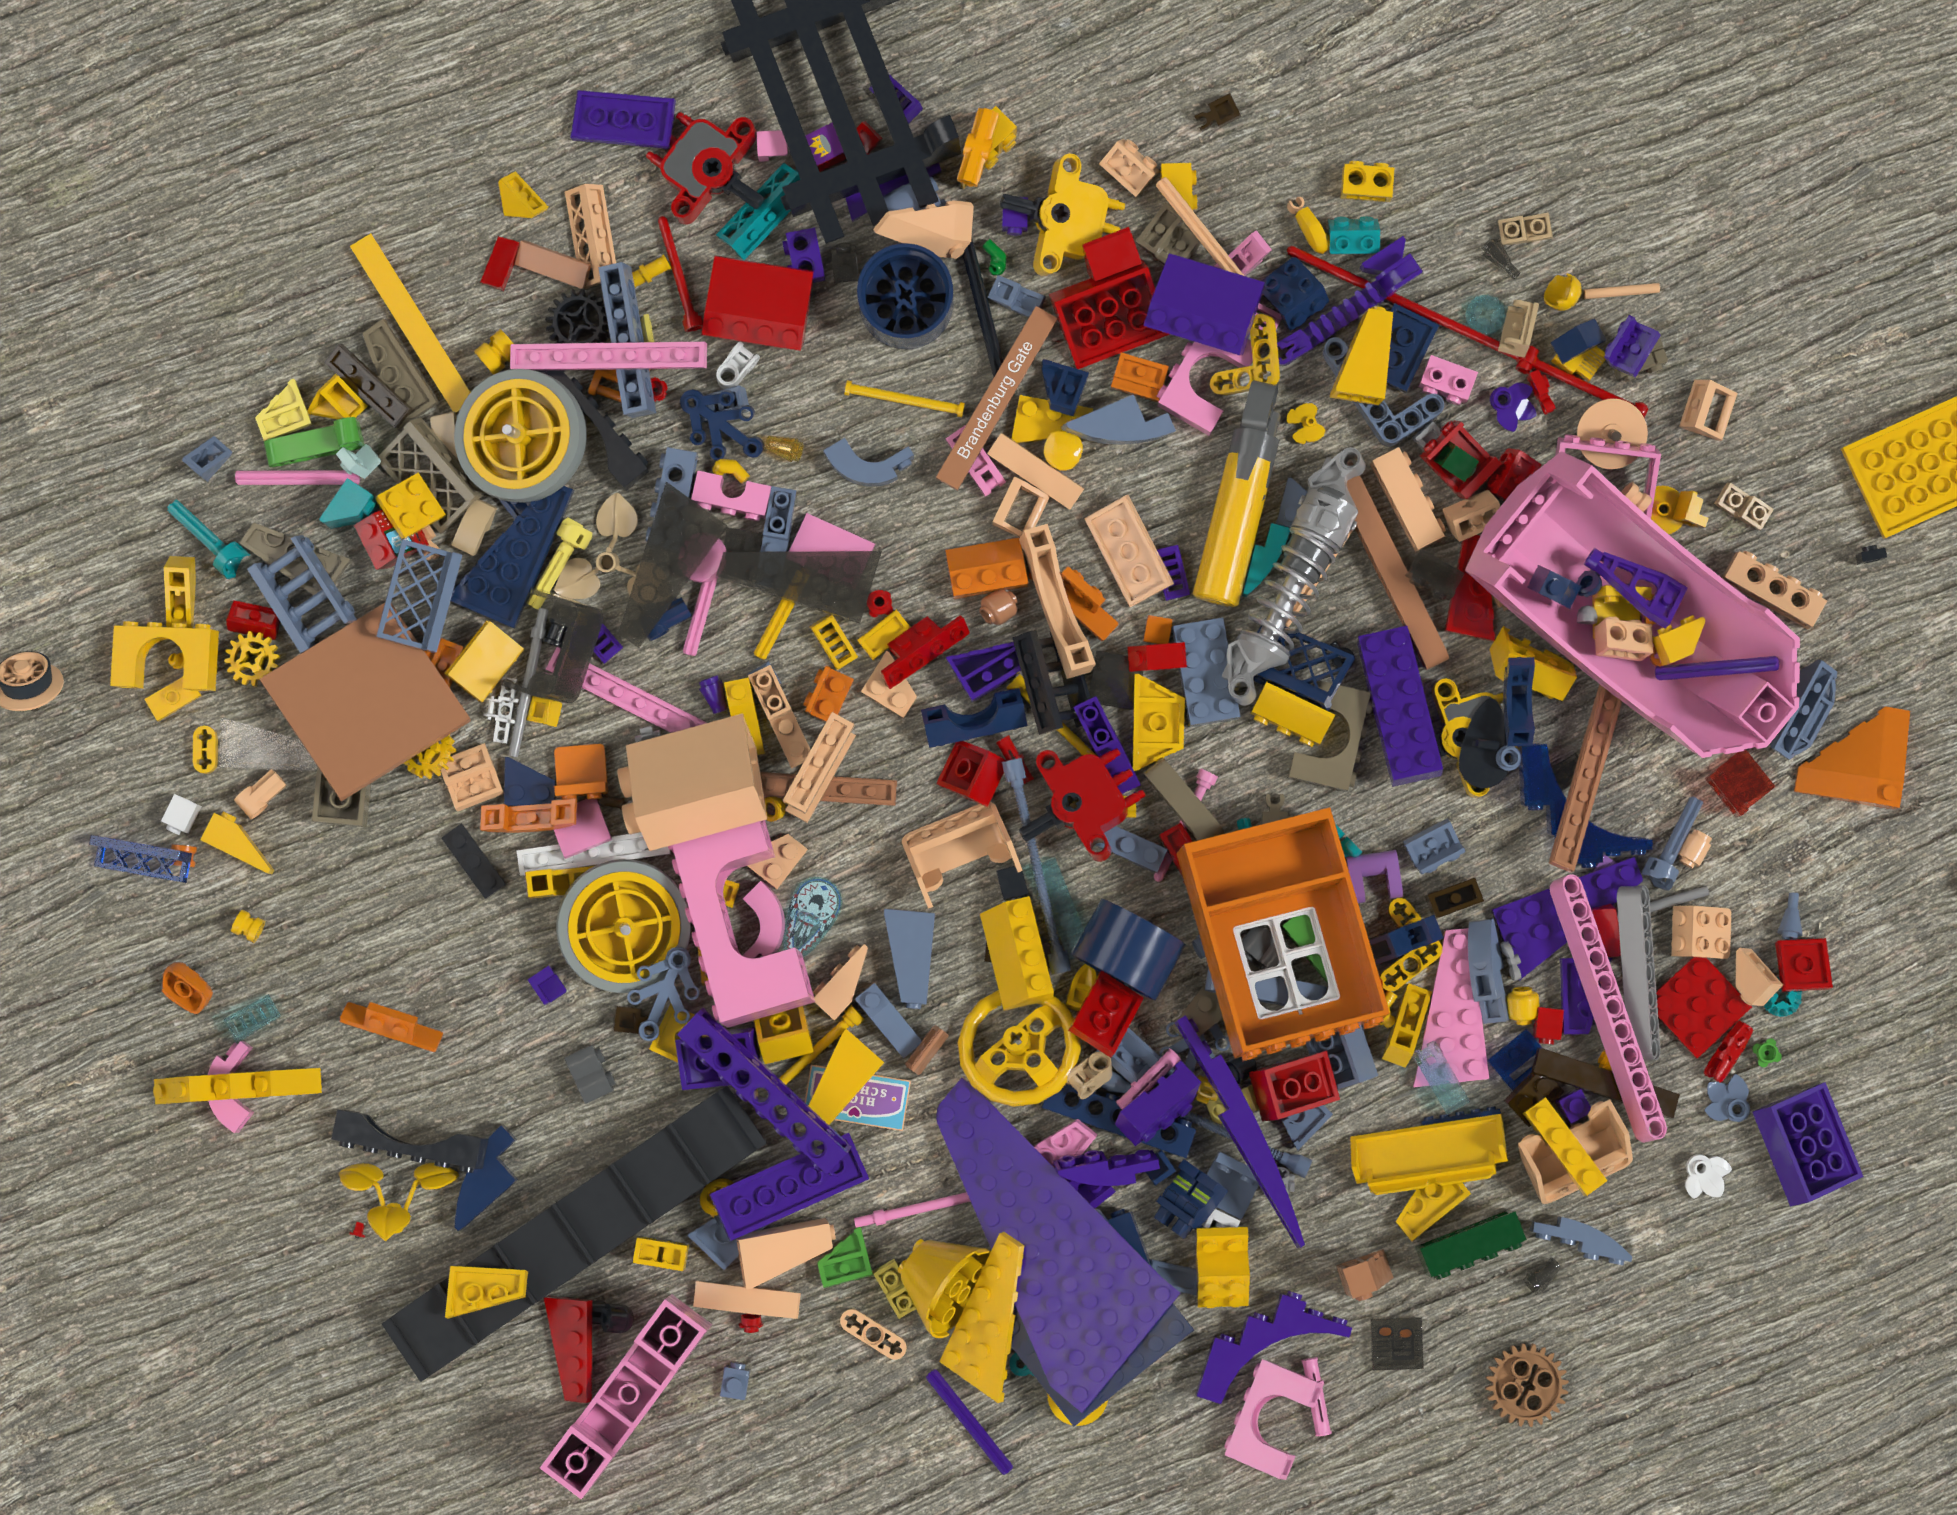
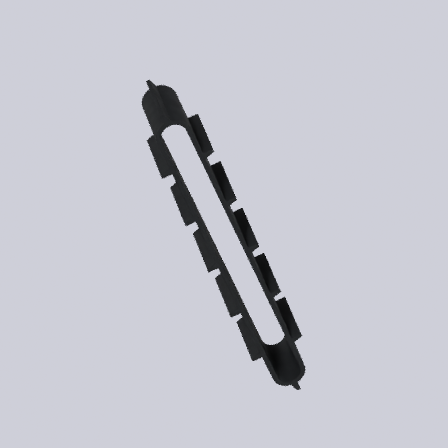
(584, 1227)

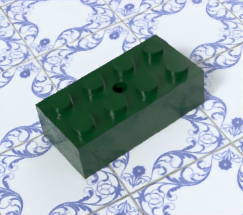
(1471, 1243)

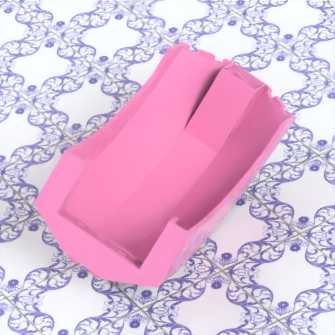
(1556, 524)

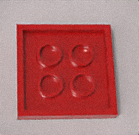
(1699, 1005)

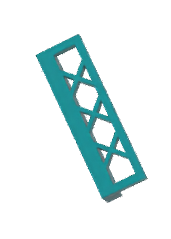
(759, 225)

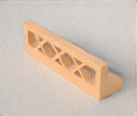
(596, 230)

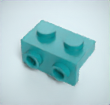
(1354, 235)

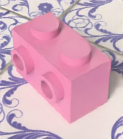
(1447, 380)

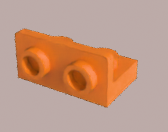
(829, 693)

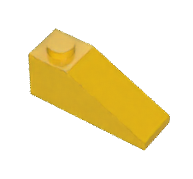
(180, 590)
(740, 701)
(232, 838)
(1407, 1025)

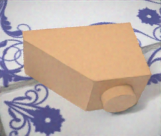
(1754, 978)

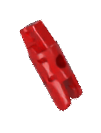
(1728, 1052)

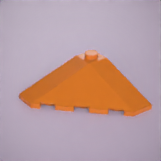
(1864, 765)

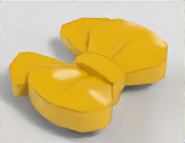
(1311, 429)

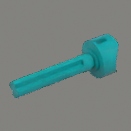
(227, 556)

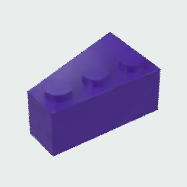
(985, 669)
(1159, 1106)

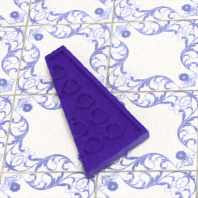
(1533, 922)

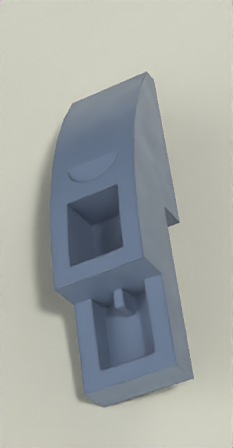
(778, 520)
(1484, 969)
(1591, 1241)

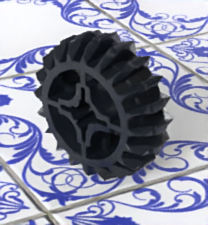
(559, 313)

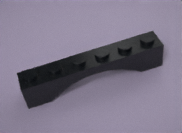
(622, 462)
(362, 1130)

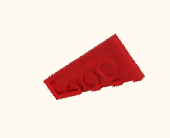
(572, 1341)

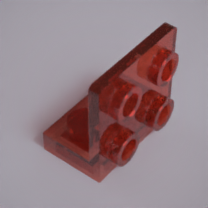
(1739, 782)

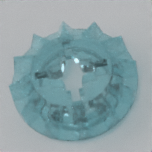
(1483, 326)

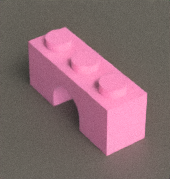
(752, 502)

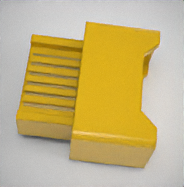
(1584, 365)

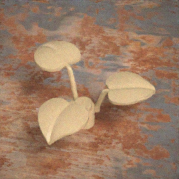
(578, 578)

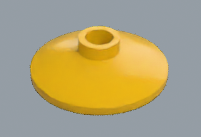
(1669, 497)

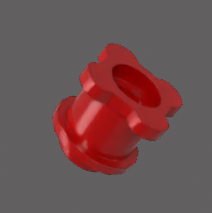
(887, 607)

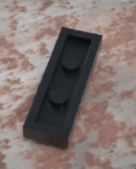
(473, 861)

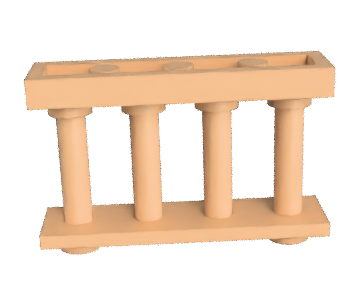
(819, 767)

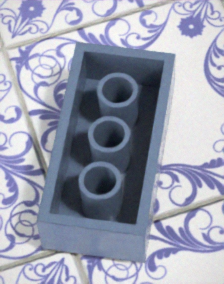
(1202, 681)

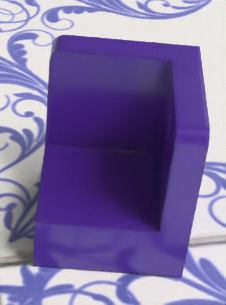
(547, 985)

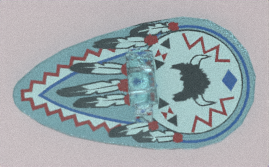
(811, 914)

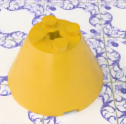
(941, 1281)

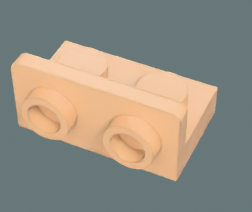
(1129, 166)

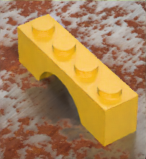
(1565, 1146)

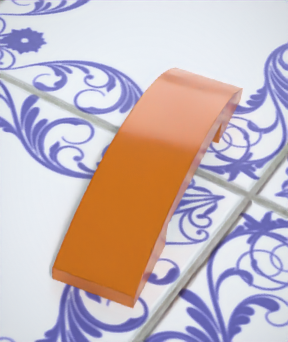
(528, 817)

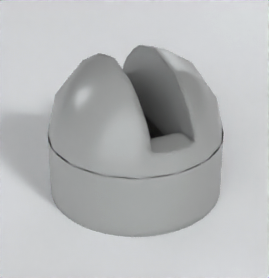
(1587, 615)

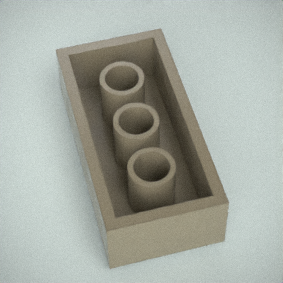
(330, 810)

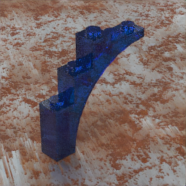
(1540, 788)

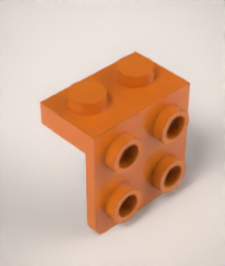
(581, 771)

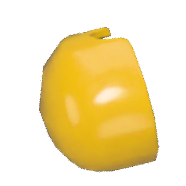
(1562, 292)

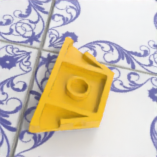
(1156, 722)

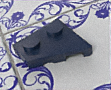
(1063, 386)
(526, 785)

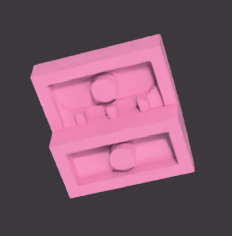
(588, 831)

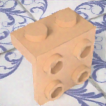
(1701, 932)

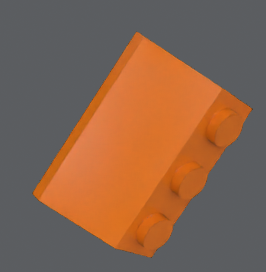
(986, 568)

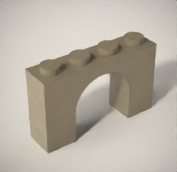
(1337, 771)

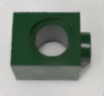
(1456, 461)

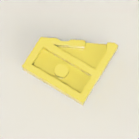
(284, 414)

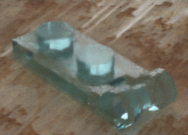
(1441, 1078)

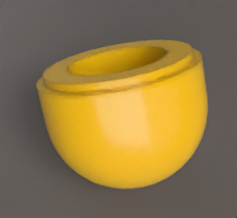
(780, 808)

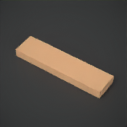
(1035, 471)

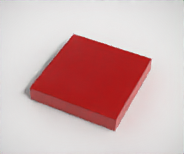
(1804, 964)

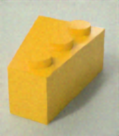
(1552, 673)

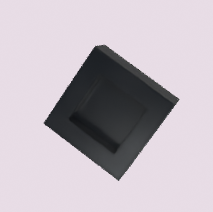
(1871, 554)

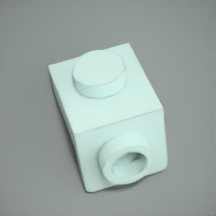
(360, 463)

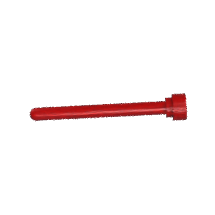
(691, 321)

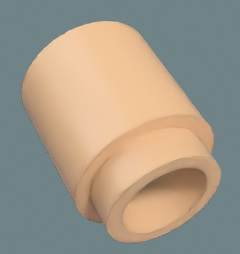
(1694, 849)

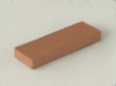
(553, 264)

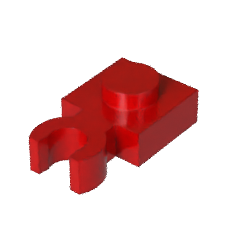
(1540, 389)

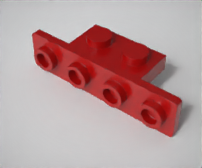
(920, 646)

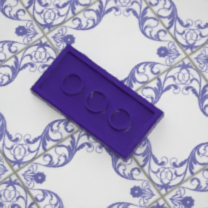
(623, 119)

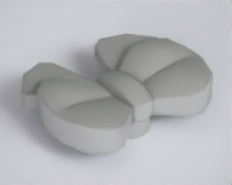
(1513, 960)

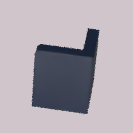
(1165, 1170)

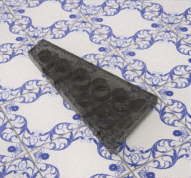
(674, 550)
(819, 580)

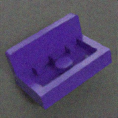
(1631, 346)

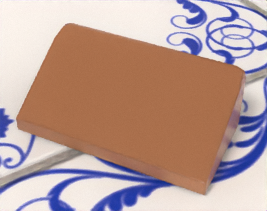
(926, 1050)

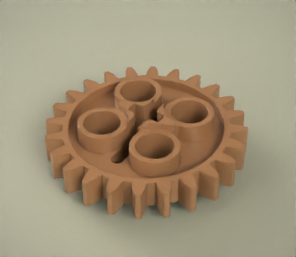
(1505, 1374)

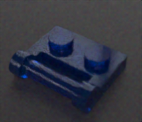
(1513, 1056)

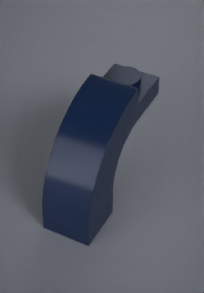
(1518, 701)

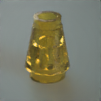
(785, 447)

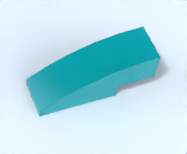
(1264, 557)

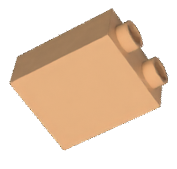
(692, 783)

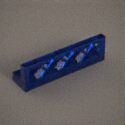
(141, 849)

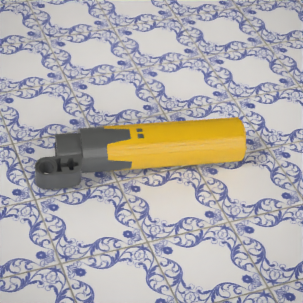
(1240, 500)

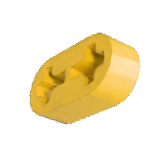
(198, 749)

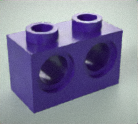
(809, 256)

